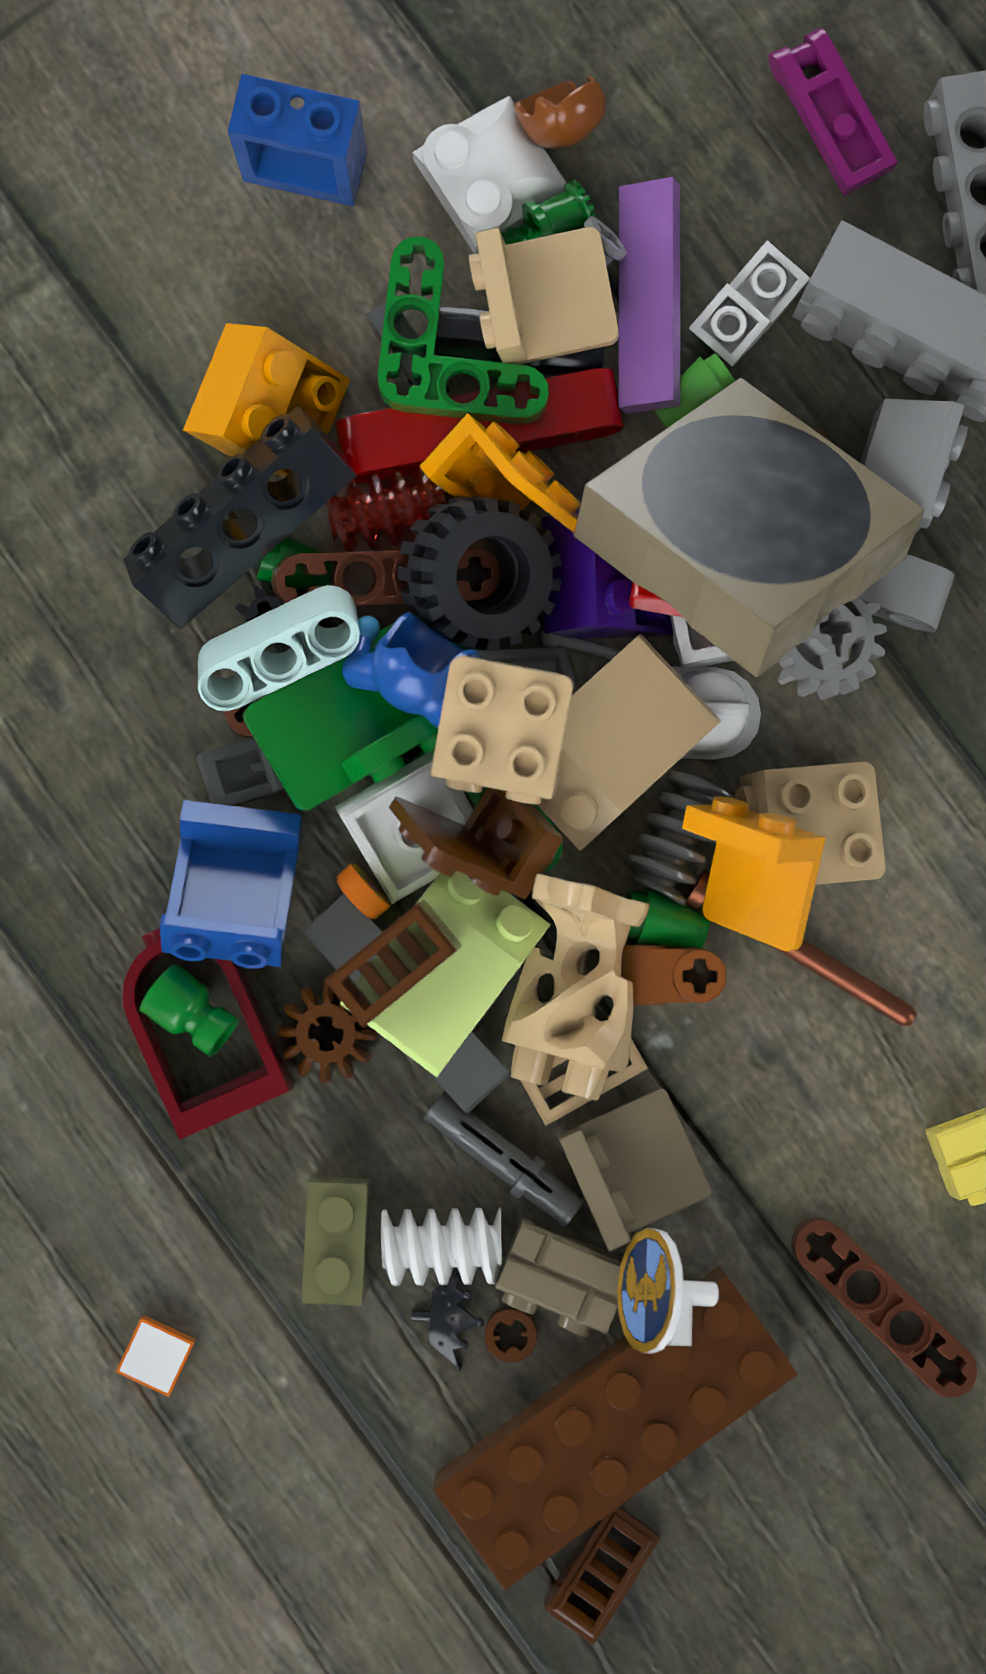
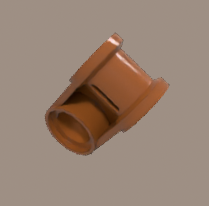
(659, 971)

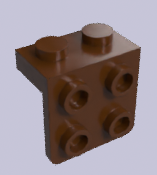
(497, 847)

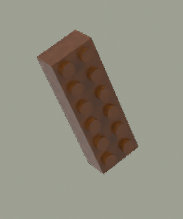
(607, 1435)

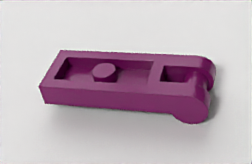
(833, 112)

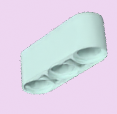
(265, 672)

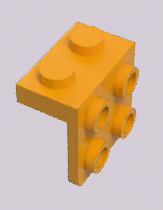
(485, 465)
(758, 872)

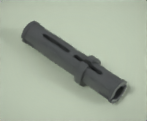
(505, 1160)

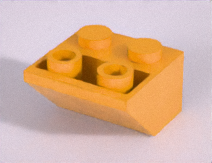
(254, 381)

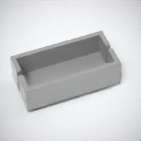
(900, 317)

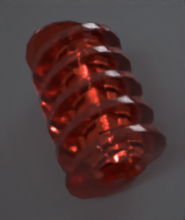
(382, 508)

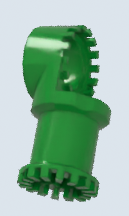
(552, 216)

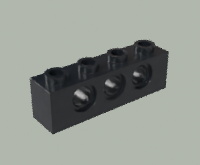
(232, 547)

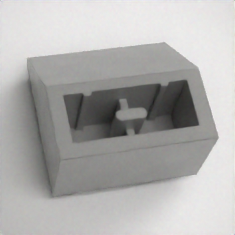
(912, 448)

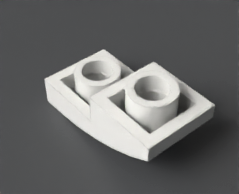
(750, 304)

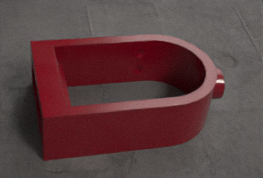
(223, 1100)

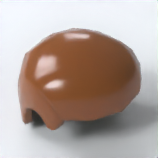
(562, 113)

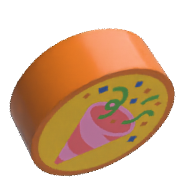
(362, 891)

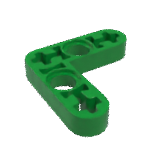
(437, 370)

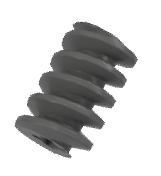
(672, 846)

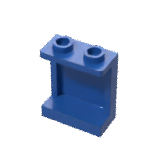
(232, 884)

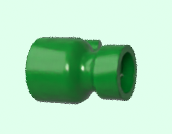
(182, 1005)

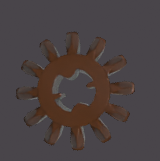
(313, 1046)

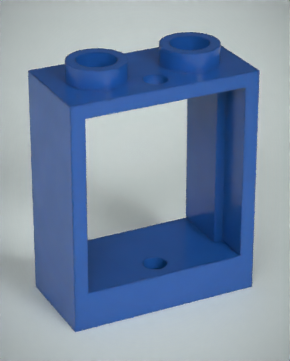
(300, 150)

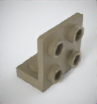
(634, 1166)

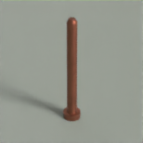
(830, 969)

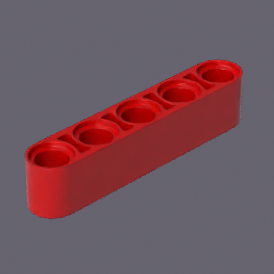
(578, 410)

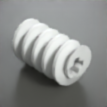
(441, 1247)

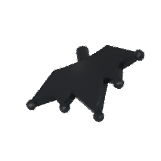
(448, 1319)

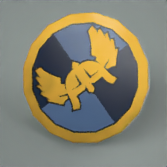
(654, 1298)

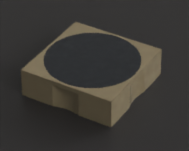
(747, 524)

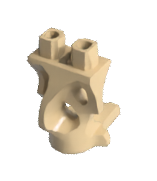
(567, 1023)

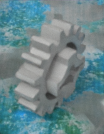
(820, 656)

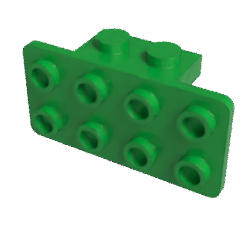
(333, 735)

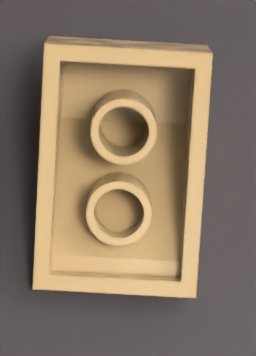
(622, 738)

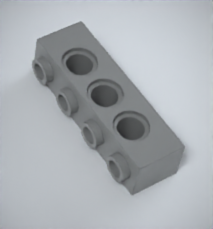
(955, 108)

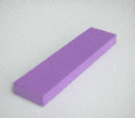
(649, 296)

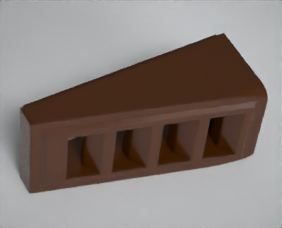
(354, 998)
(606, 1604)

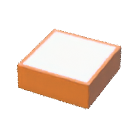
(156, 1355)

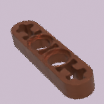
(384, 567)
(886, 1303)

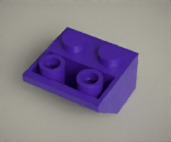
(594, 594)

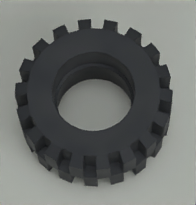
(523, 581)

